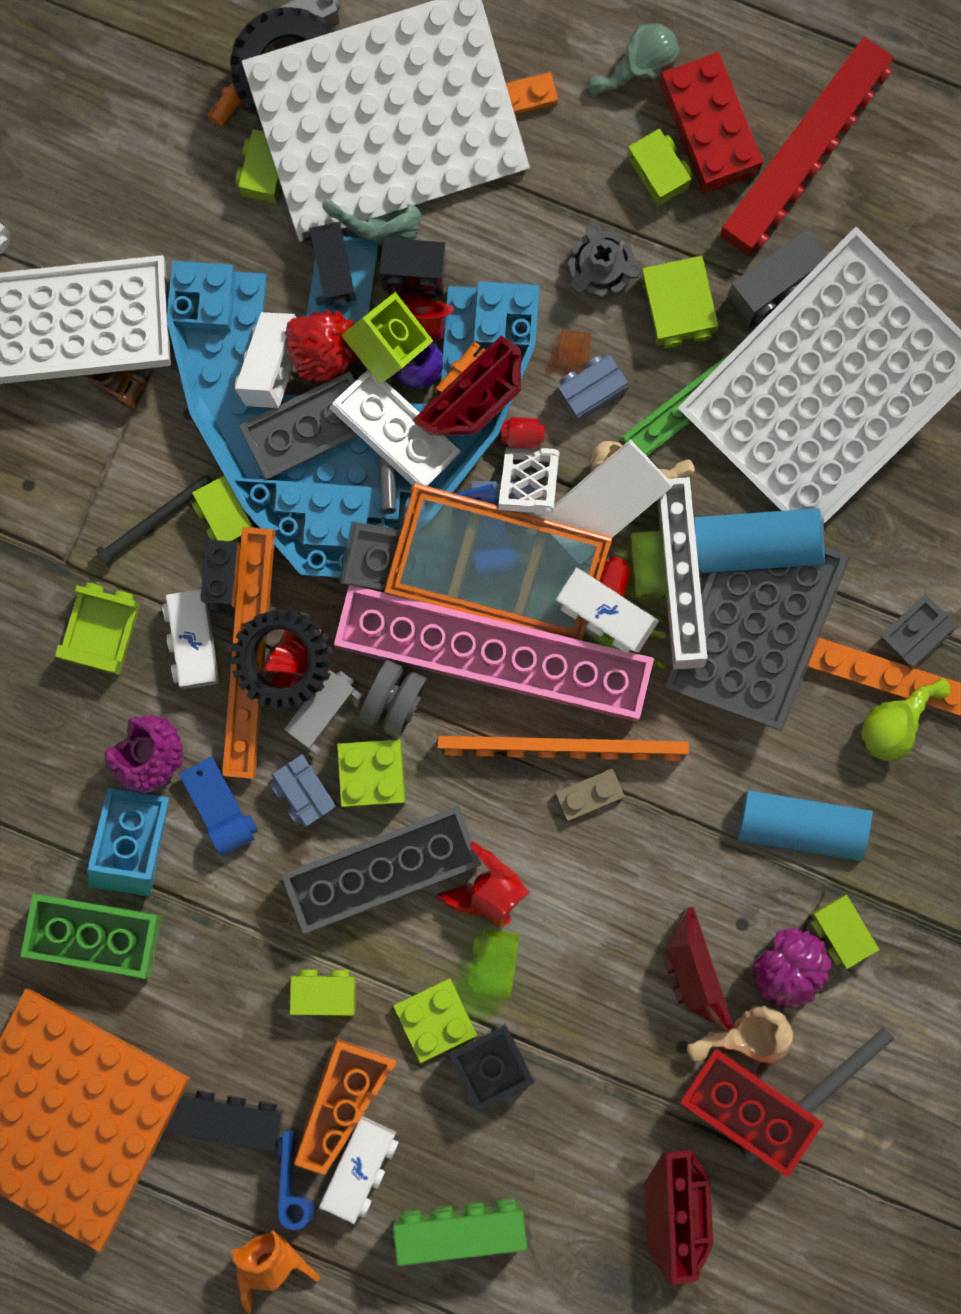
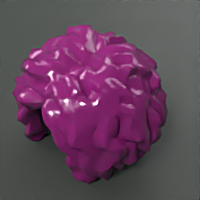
(147, 755)
(793, 969)

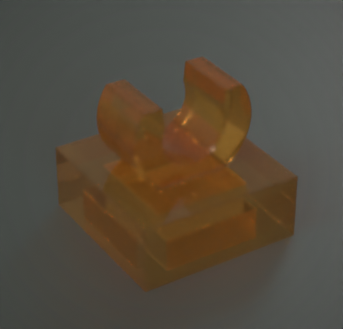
(574, 347)

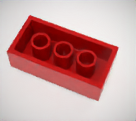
(710, 123)
(752, 1112)

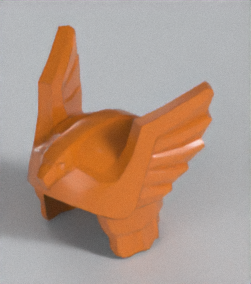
(266, 1264)

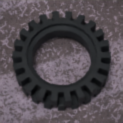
(248, 669)

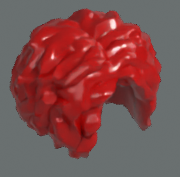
(318, 346)

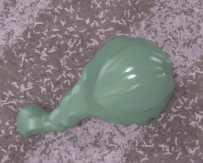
(647, 55)
(397, 224)

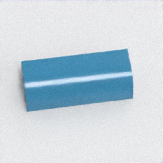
(760, 540)
(804, 826)

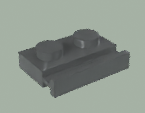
(919, 631)

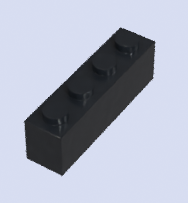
(227, 1120)

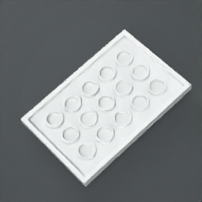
(83, 319)

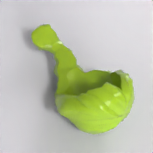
(892, 726)

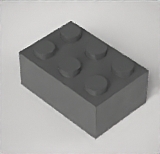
(774, 278)

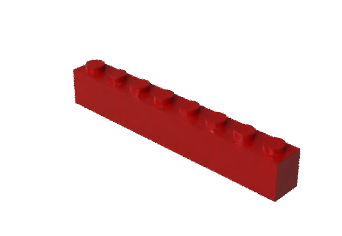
(806, 146)

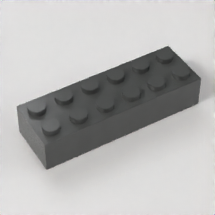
(380, 870)

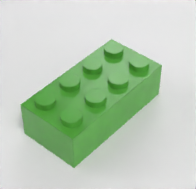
(91, 936)
(460, 1232)

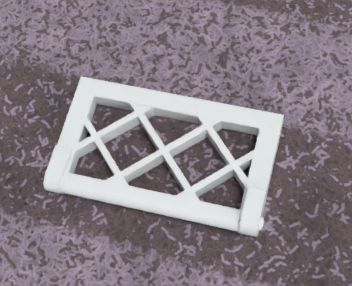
(527, 502)

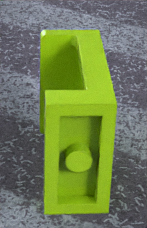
(680, 301)
(99, 629)

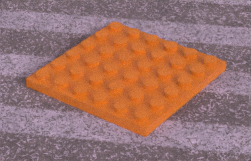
(77, 1117)

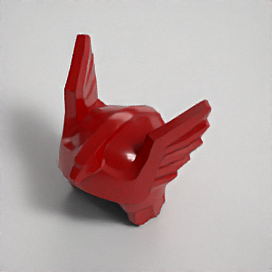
(288, 660)
(492, 892)

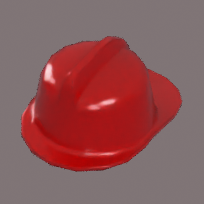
(429, 314)

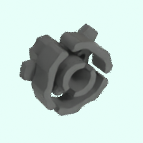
(604, 245)

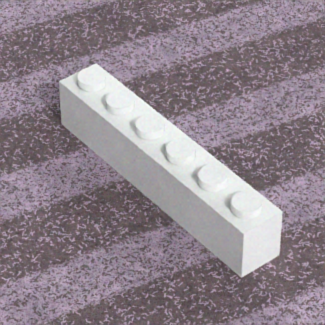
(682, 576)

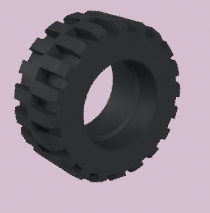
(261, 32)

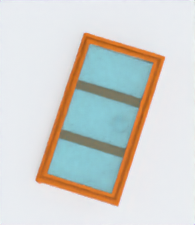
(491, 560)

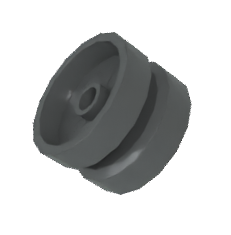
(389, 698)

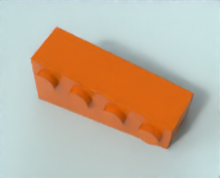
(344, 1093)

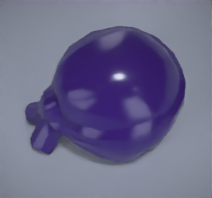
(422, 369)

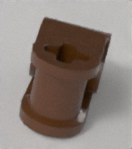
(121, 386)

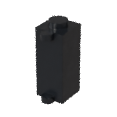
(332, 265)

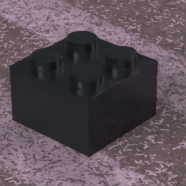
(413, 267)
(491, 1067)

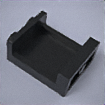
(220, 575)

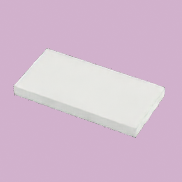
(386, 425)
(612, 493)

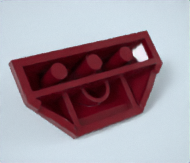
(476, 393)
(695, 972)
(679, 1216)

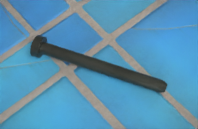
(151, 521)

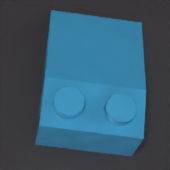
(128, 842)

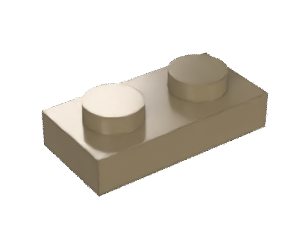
(590, 794)

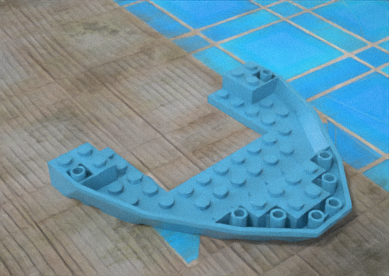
(315, 503)

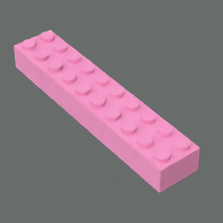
(493, 653)

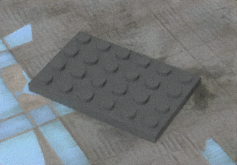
(760, 638)

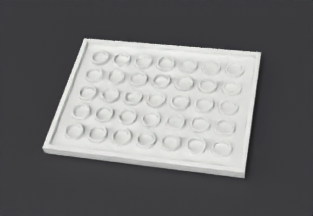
(387, 112)
(831, 380)

